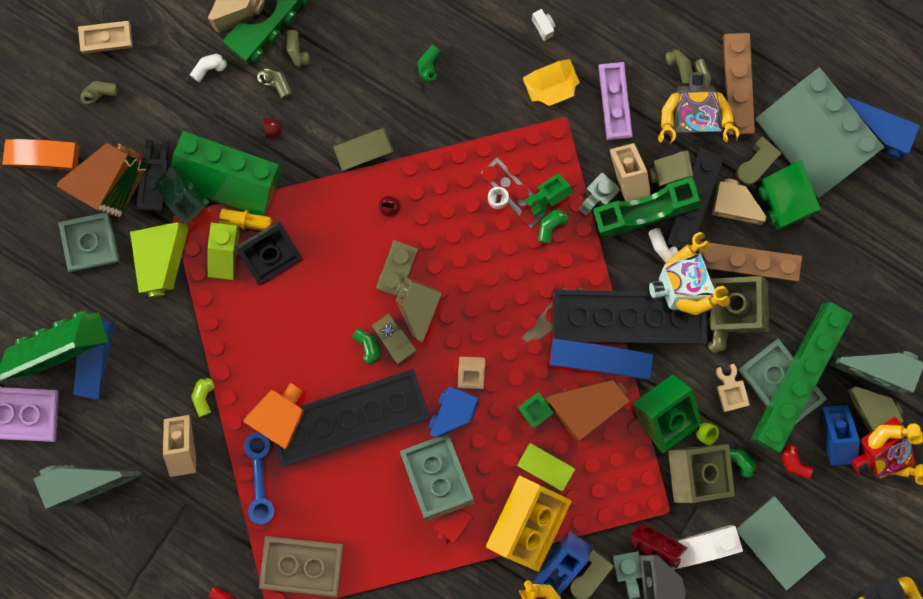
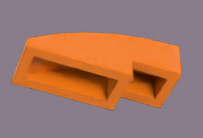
(41, 154)

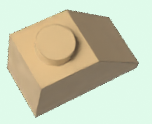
(630, 172)
(736, 203)
(179, 446)

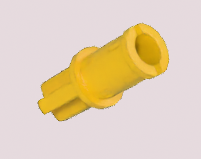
(244, 219)

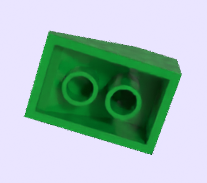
(788, 196)

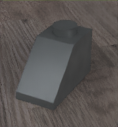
(660, 579)

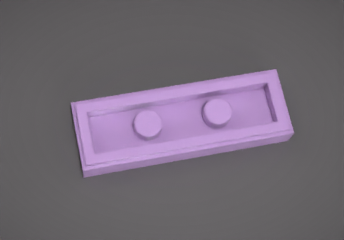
(615, 101)

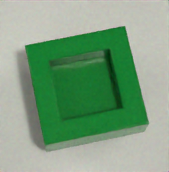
(535, 410)

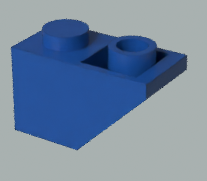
(456, 411)

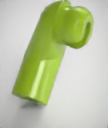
(199, 396)

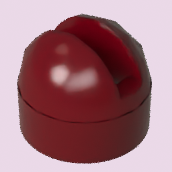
(271, 128)
(389, 211)

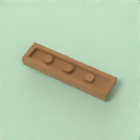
(739, 81)
(752, 262)

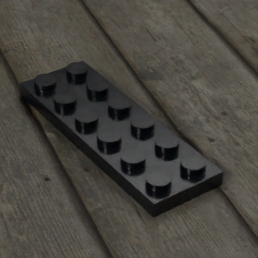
(623, 318)
(356, 417)

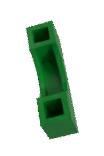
(249, 40)
(629, 215)

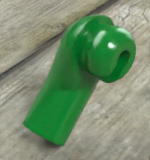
(425, 64)
(549, 222)
(371, 345)
(744, 461)

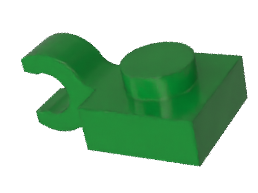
(550, 192)

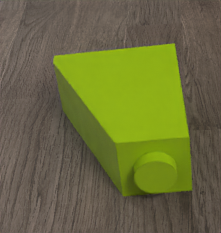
(158, 257)

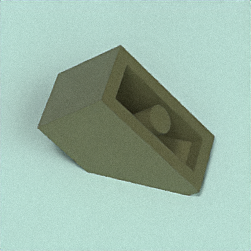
(670, 169)
(874, 407)

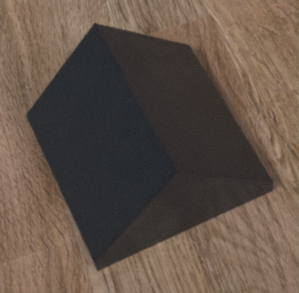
(268, 252)

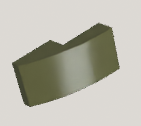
(363, 149)

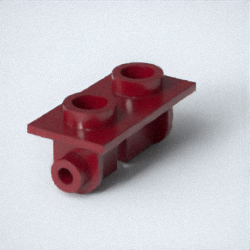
(648, 540)

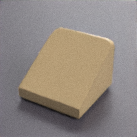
(471, 372)

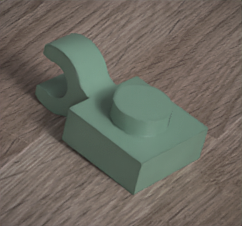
(599, 193)
(628, 569)

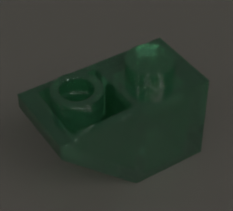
(180, 195)

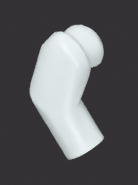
(207, 63)
(660, 245)

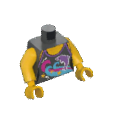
(696, 110)

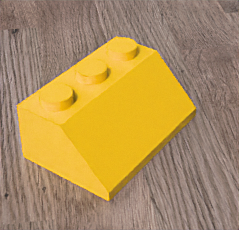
(528, 524)

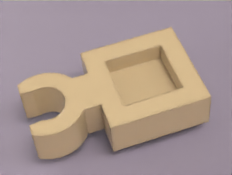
(731, 393)

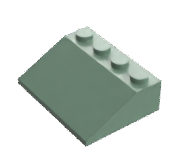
(821, 130)
(70, 485)

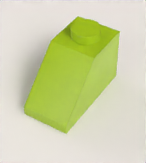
(222, 251)

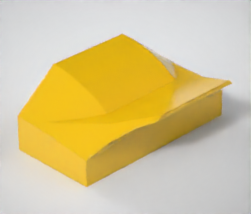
(552, 83)

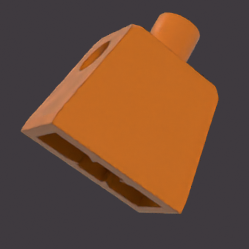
(277, 415)

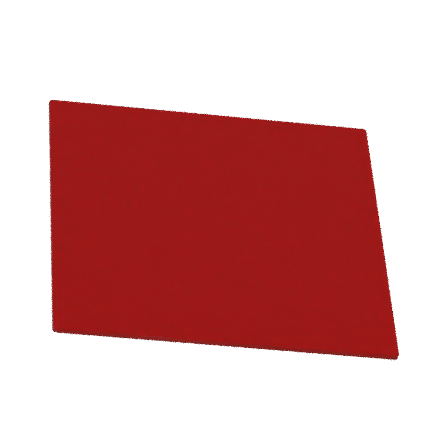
(492, 292)

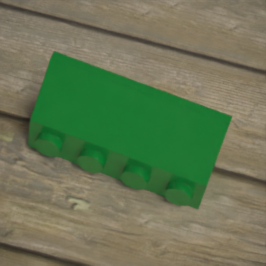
(227, 173)
(53, 345)

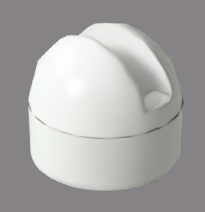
(492, 197)

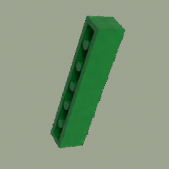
(801, 377)

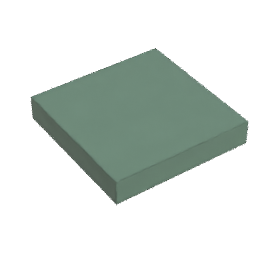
(88, 242)

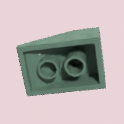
(892, 371)

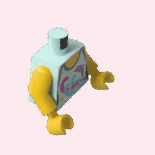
(687, 282)

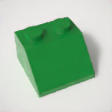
(668, 413)

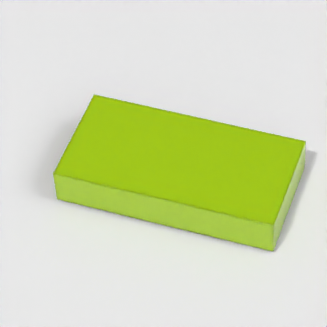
(546, 467)

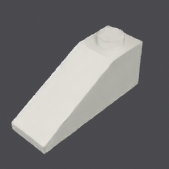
(710, 546)

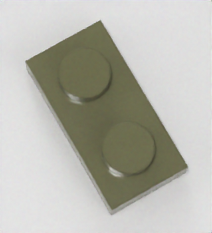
(396, 266)

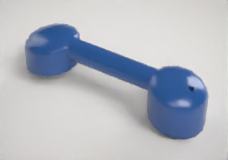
(260, 509)

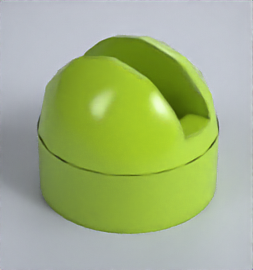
(707, 433)

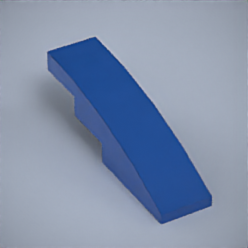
(601, 359)

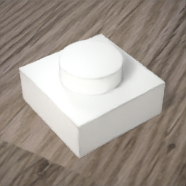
(544, 24)

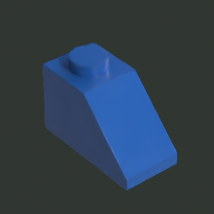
(840, 435)

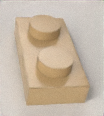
(105, 37)

